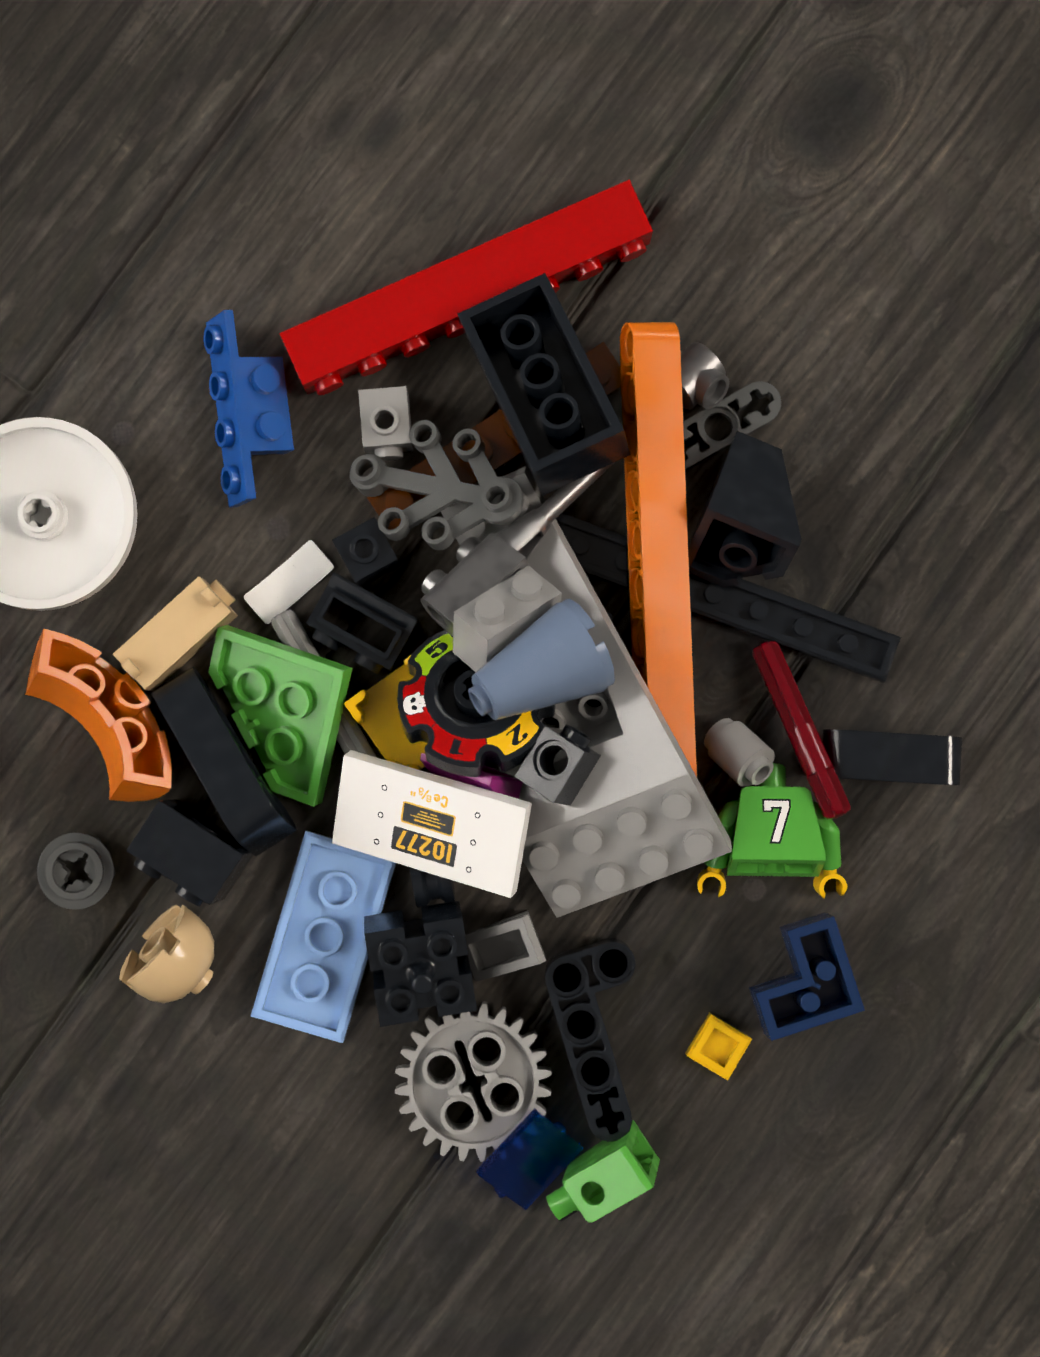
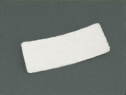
(289, 582)

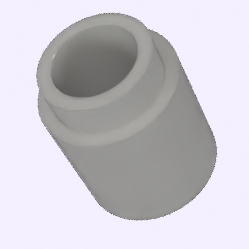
(739, 752)

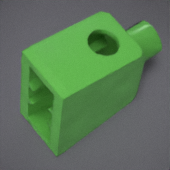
(606, 1177)

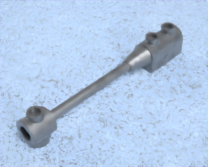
(507, 551)

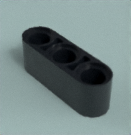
(894, 756)

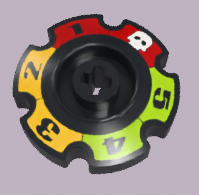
(438, 712)

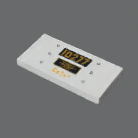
(431, 823)

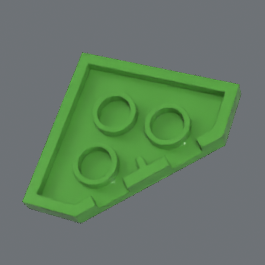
(284, 707)

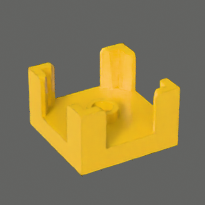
(380, 718)

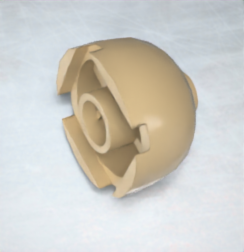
(172, 959)

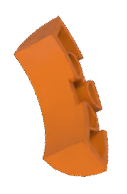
(110, 709)

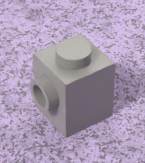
(385, 422)

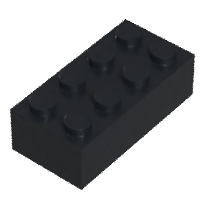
(544, 384)

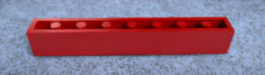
(427, 303)

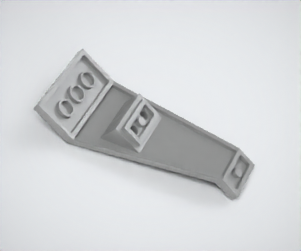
(642, 802)

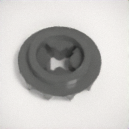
(54, 874)

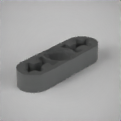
(754, 420)

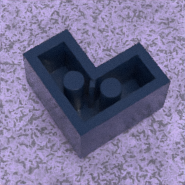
(818, 989)

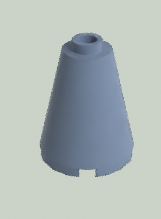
(544, 666)

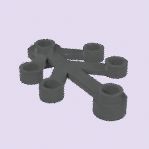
(440, 490)

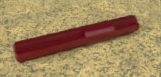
(801, 730)

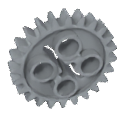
(432, 1095)

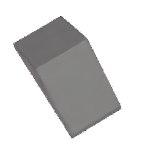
(504, 947)

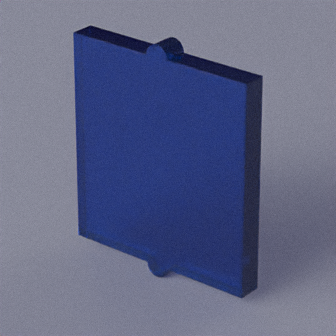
(529, 1159)

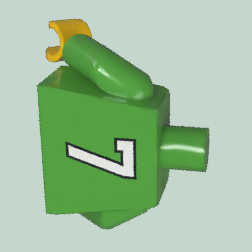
(777, 834)

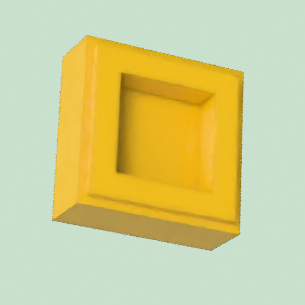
(718, 1046)

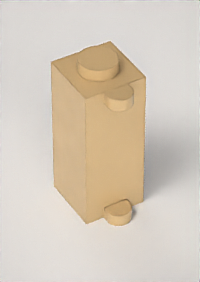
(176, 633)

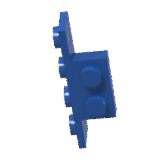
(249, 407)

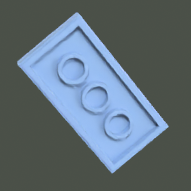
(321, 938)

